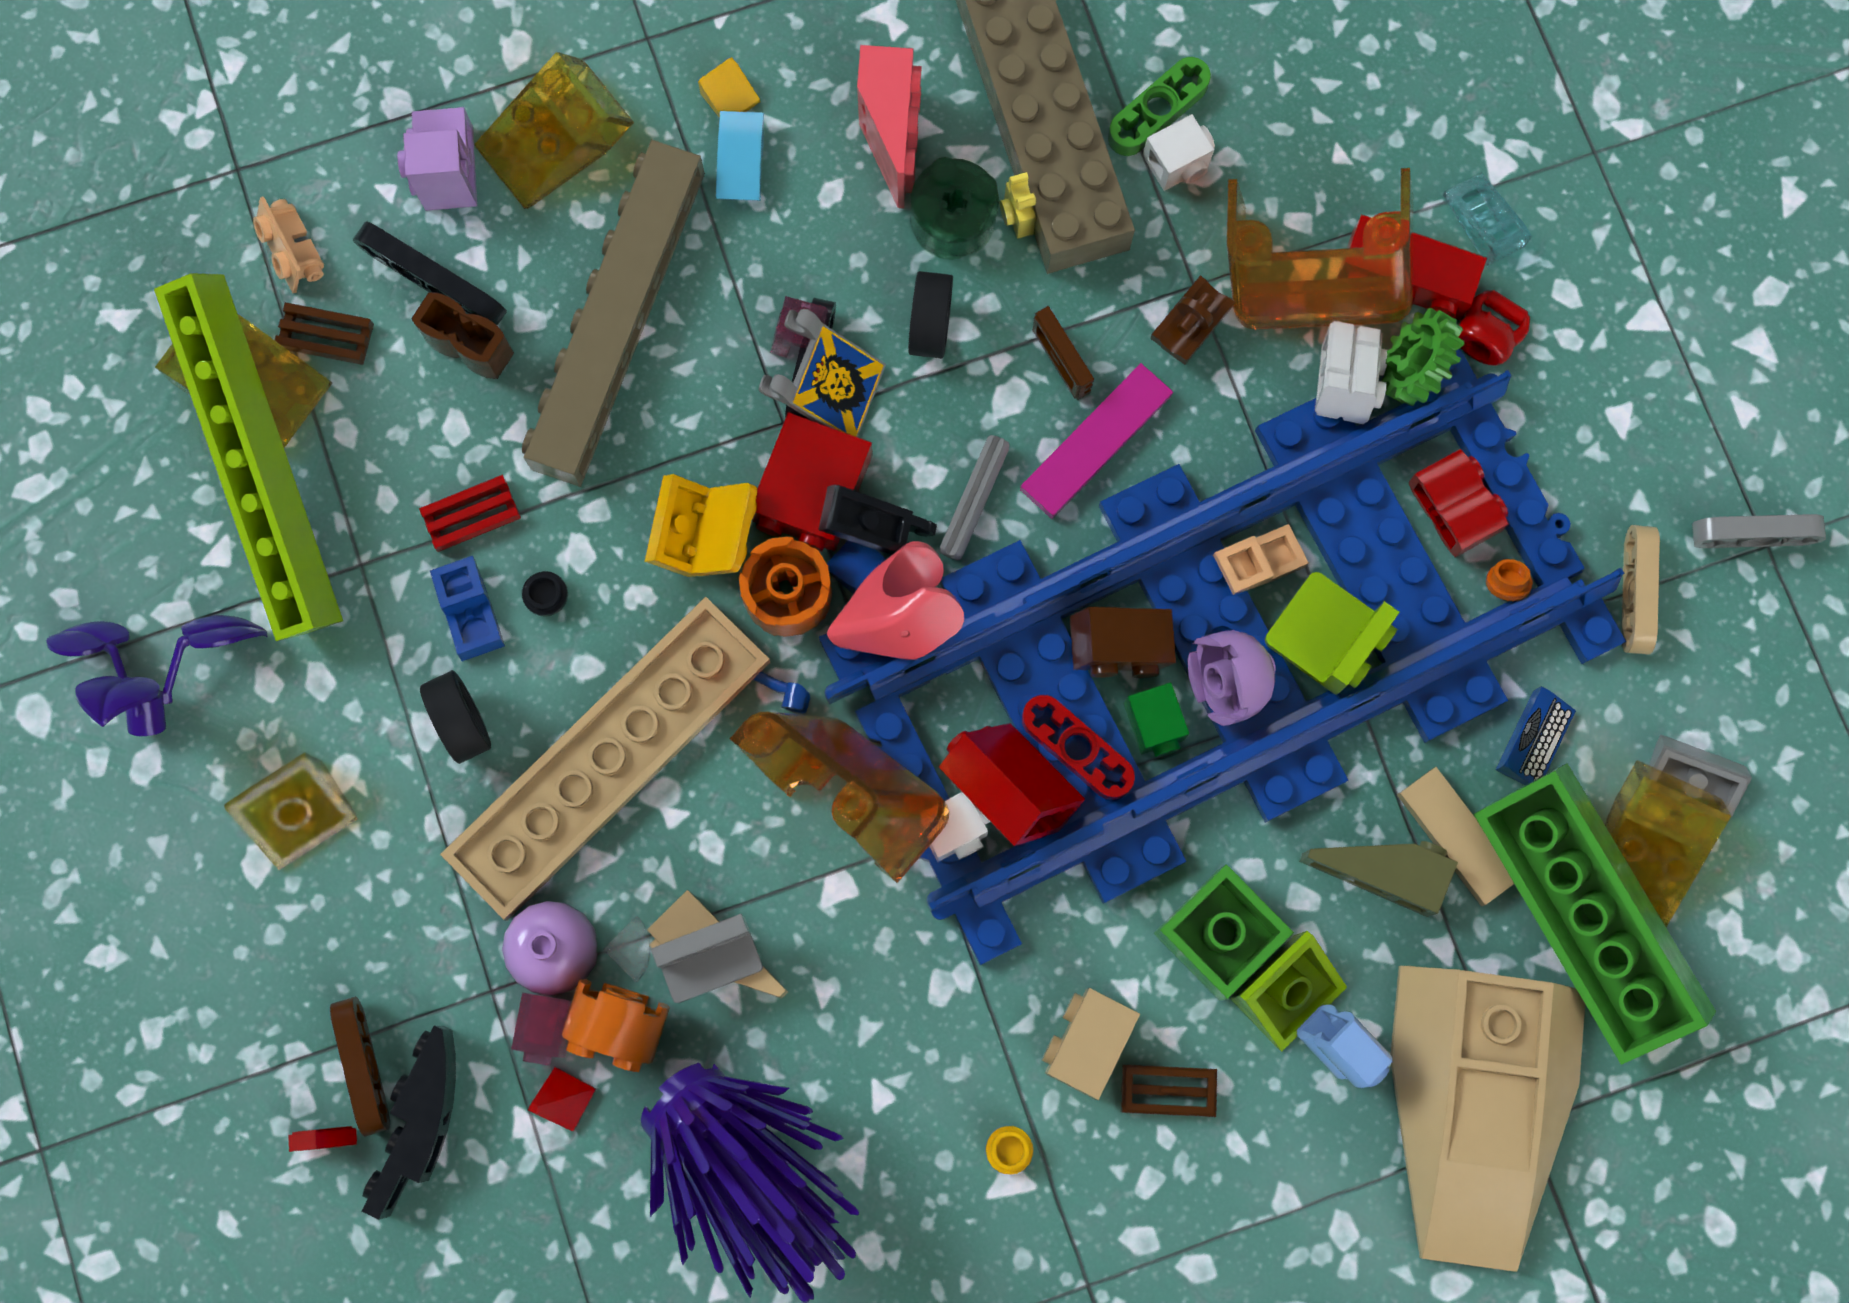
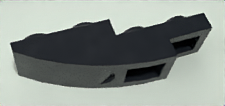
(426, 1105)

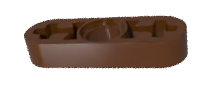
(360, 1066)

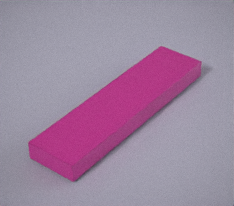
(1096, 441)

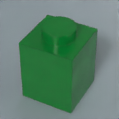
(1156, 720)

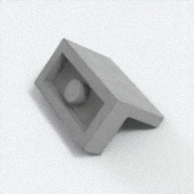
(708, 958)

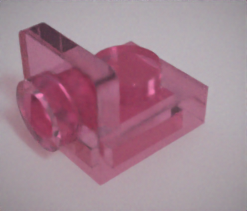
(784, 337)

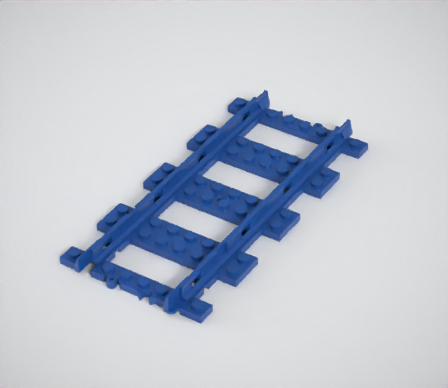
(1168, 547)

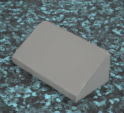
(1702, 769)

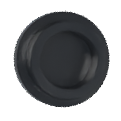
(544, 593)

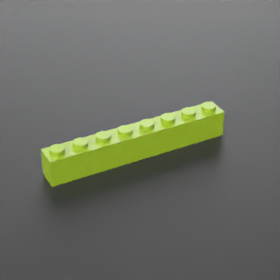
(248, 454)

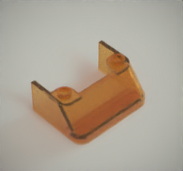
(1321, 285)

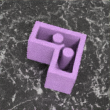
(440, 159)

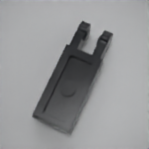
(870, 520)

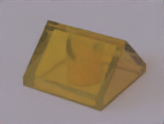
(292, 810)

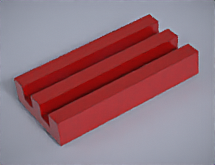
(463, 498)

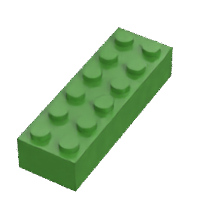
(1595, 915)

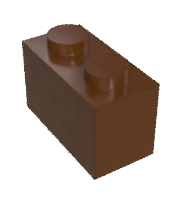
(1122, 640)

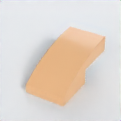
(1260, 559)

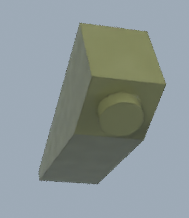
(1399, 873)

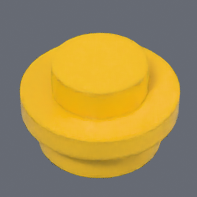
(1009, 1150)

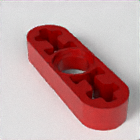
(1062, 714)

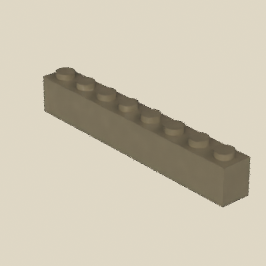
(614, 313)

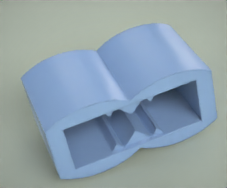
(1345, 1046)

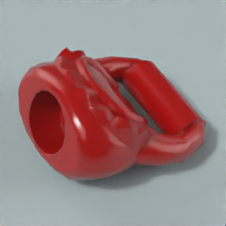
(1488, 337)

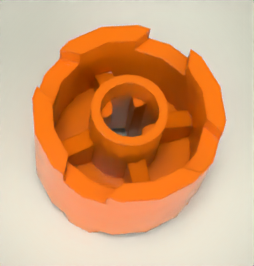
(799, 564)
(614, 1025)

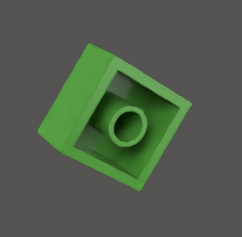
(1223, 933)

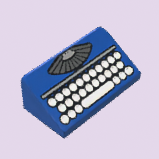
(1536, 737)

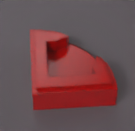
(322, 1138)

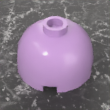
(1231, 675)
(550, 948)

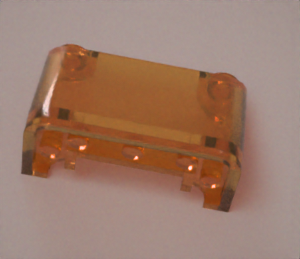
(880, 806)

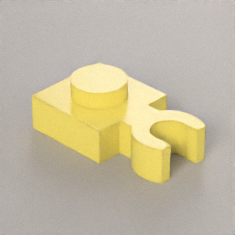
(1018, 206)

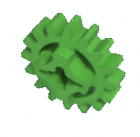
(1422, 356)

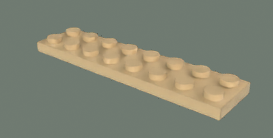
(605, 759)

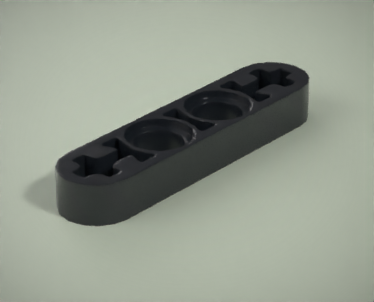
(426, 272)

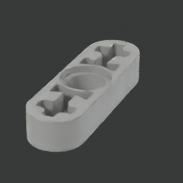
(1759, 531)

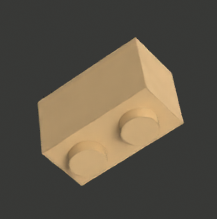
(1091, 1042)

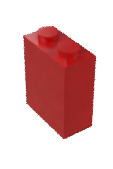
(797, 478)
(1010, 782)

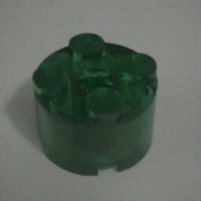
(950, 185)

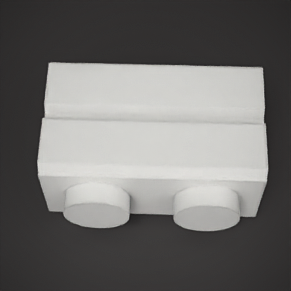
(1351, 373)

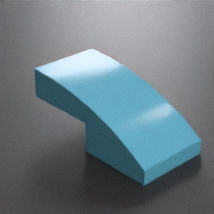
(739, 155)

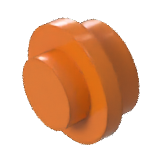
(1509, 580)

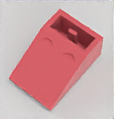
(889, 113)

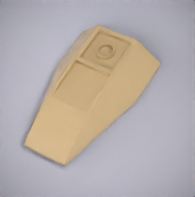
(1481, 1105)

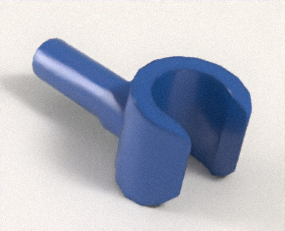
(796, 696)

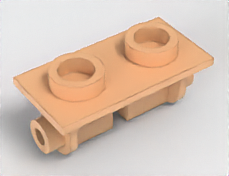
(279, 228)

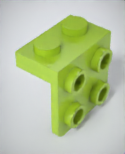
(1330, 633)

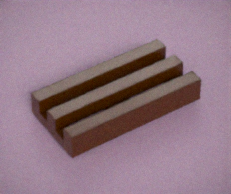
(289, 325)
(1062, 353)
(1129, 1088)

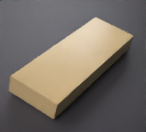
(1456, 829)

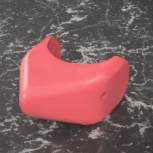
(900, 608)

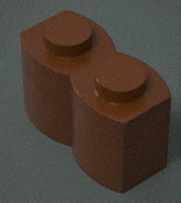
(463, 335)

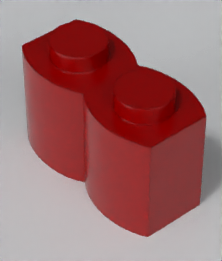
(1459, 502)

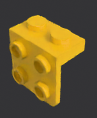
(701, 527)

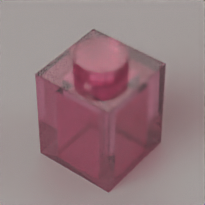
(540, 1028)

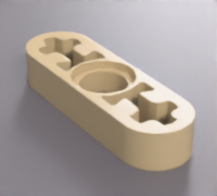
(1640, 589)

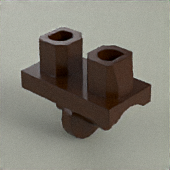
(1192, 320)

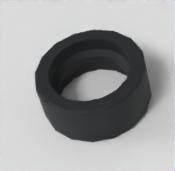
(930, 314)
(455, 717)

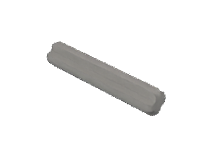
(974, 497)

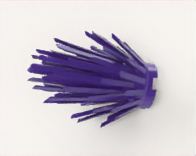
(738, 1175)

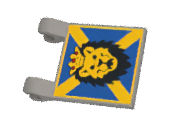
(832, 380)

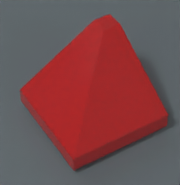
(562, 1099)

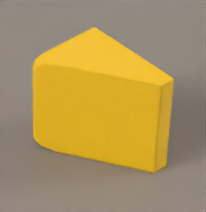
(728, 89)

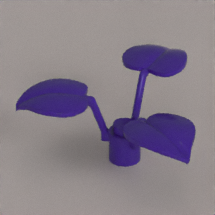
(140, 696)

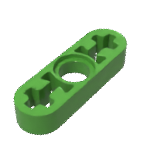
(1164, 88)

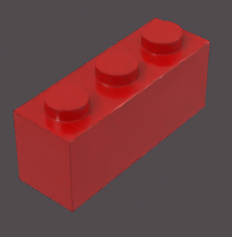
(1442, 273)

